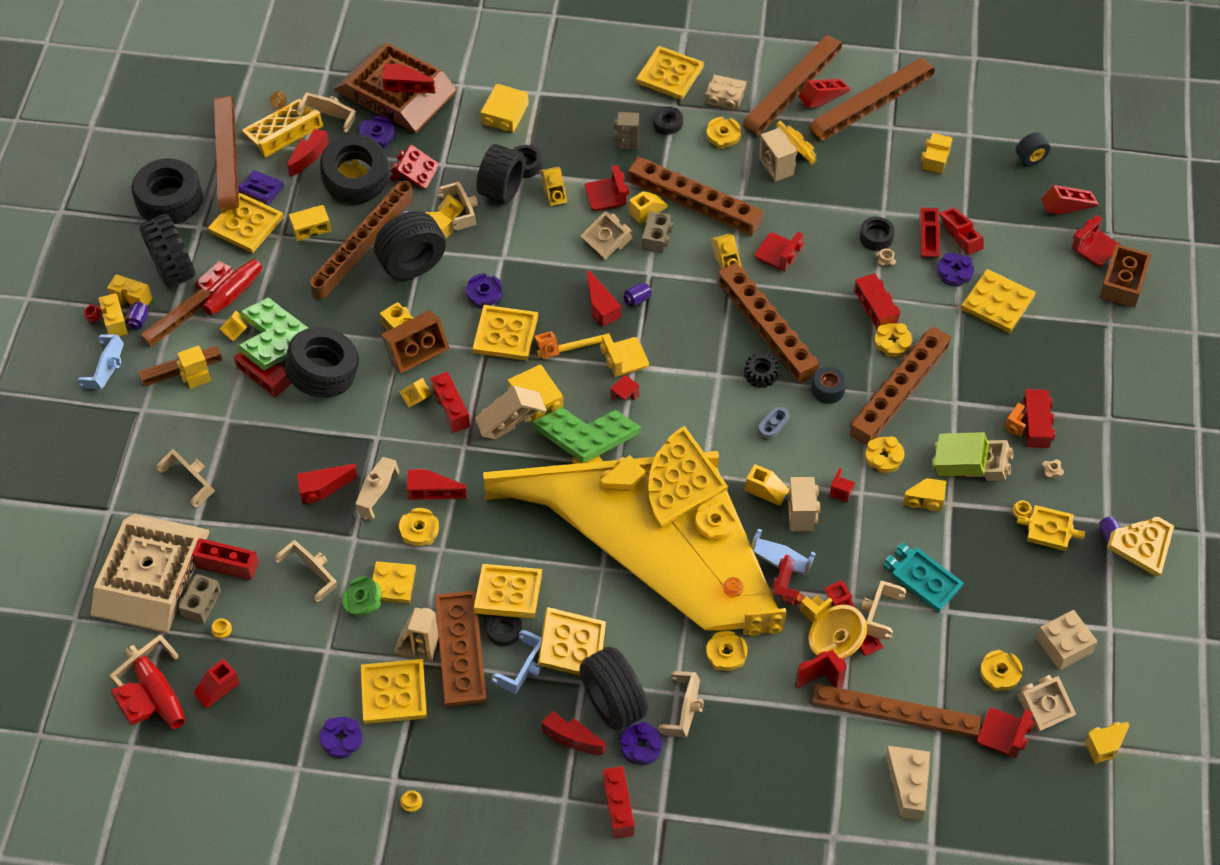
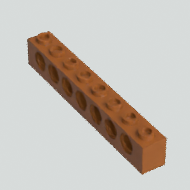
(695, 196)
(768, 323)
(891, 394)

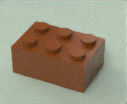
(1125, 275)
(415, 341)

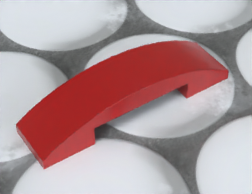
(841, 596)

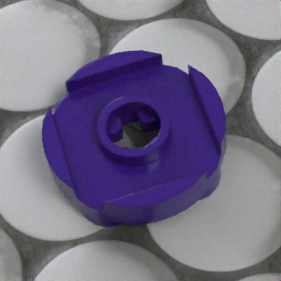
(378, 123)
(958, 261)
(479, 298)
(641, 732)
(348, 745)

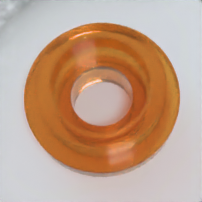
(278, 95)
(735, 582)

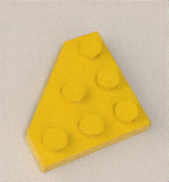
(1143, 543)

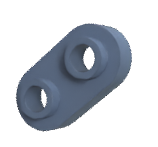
(773, 425)

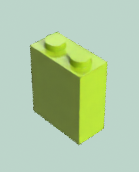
(961, 454)

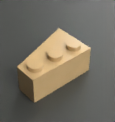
(508, 410)
(419, 636)
(910, 779)

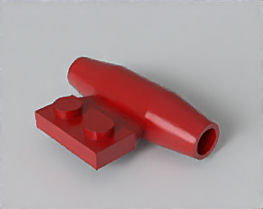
(226, 284)
(151, 694)

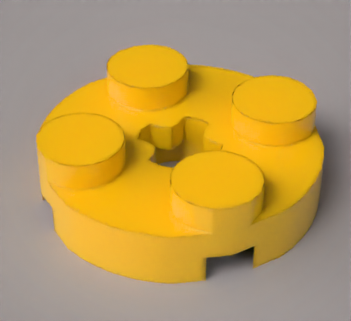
(721, 140)
(896, 331)
(884, 444)
(714, 530)
(419, 537)
(724, 661)
(1000, 681)

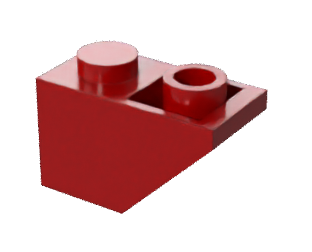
(216, 683)

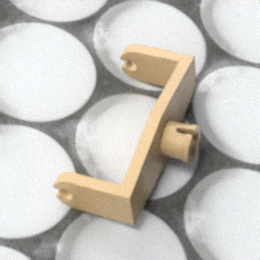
(329, 107)
(468, 202)
(194, 468)
(375, 485)
(315, 564)
(886, 589)
(134, 654)
(690, 704)

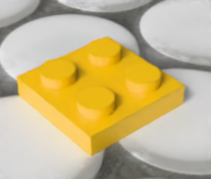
(395, 581)

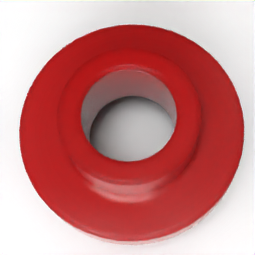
(92, 313)

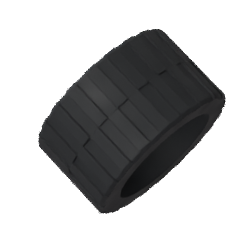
(500, 173)

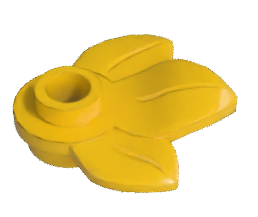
(352, 170)

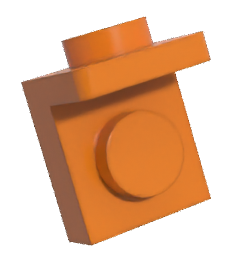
(547, 344)
(1014, 421)

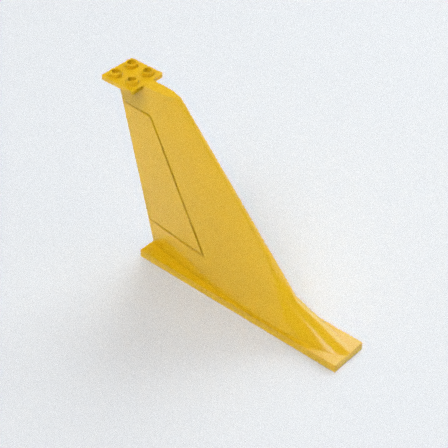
(668, 559)

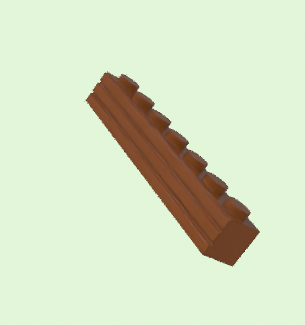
(175, 318)
(170, 369)

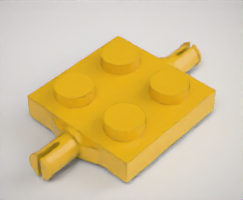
(796, 139)
(1050, 528)

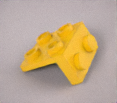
(624, 355)

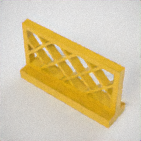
(285, 134)

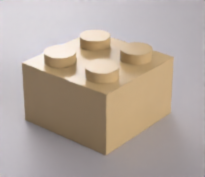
(777, 154)
(803, 504)
(1066, 640)

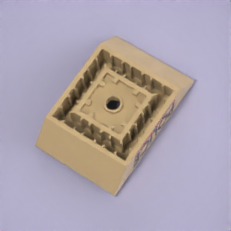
(148, 594)

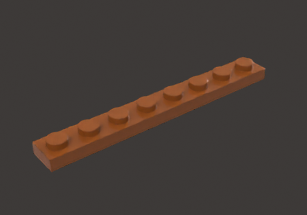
(896, 710)

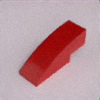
(307, 152)
(962, 230)
(929, 232)
(572, 734)

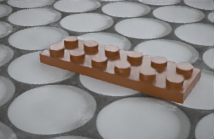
(460, 649)

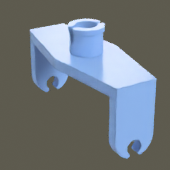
(108, 362)
(774, 552)
(529, 667)

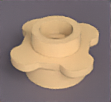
(886, 257)
(1052, 473)

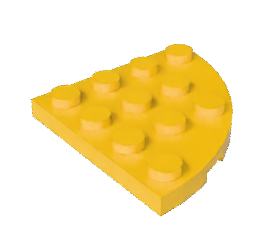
(681, 478)

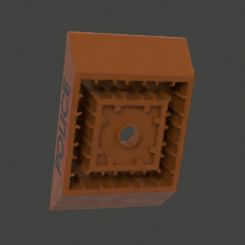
(407, 109)

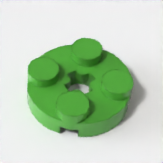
(368, 603)

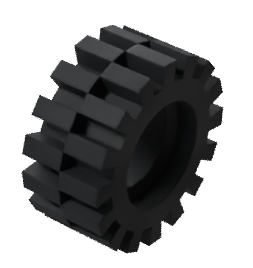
(761, 361)

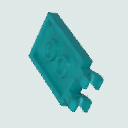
(923, 576)

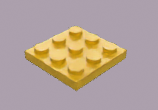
(670, 72)
(247, 224)
(998, 301)
(505, 332)
(508, 591)
(569, 640)
(393, 691)

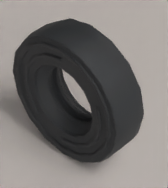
(668, 111)
(503, 639)

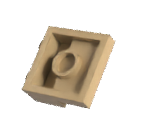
(725, 92)
(607, 235)
(997, 461)
(1047, 702)

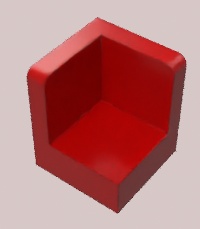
(625, 388)
(841, 487)

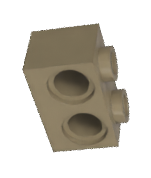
(627, 130)
(656, 232)
(203, 599)

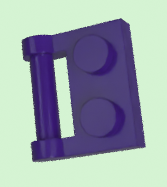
(261, 183)

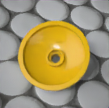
(838, 629)

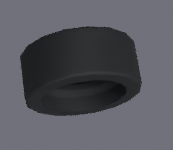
(534, 153)
(877, 223)

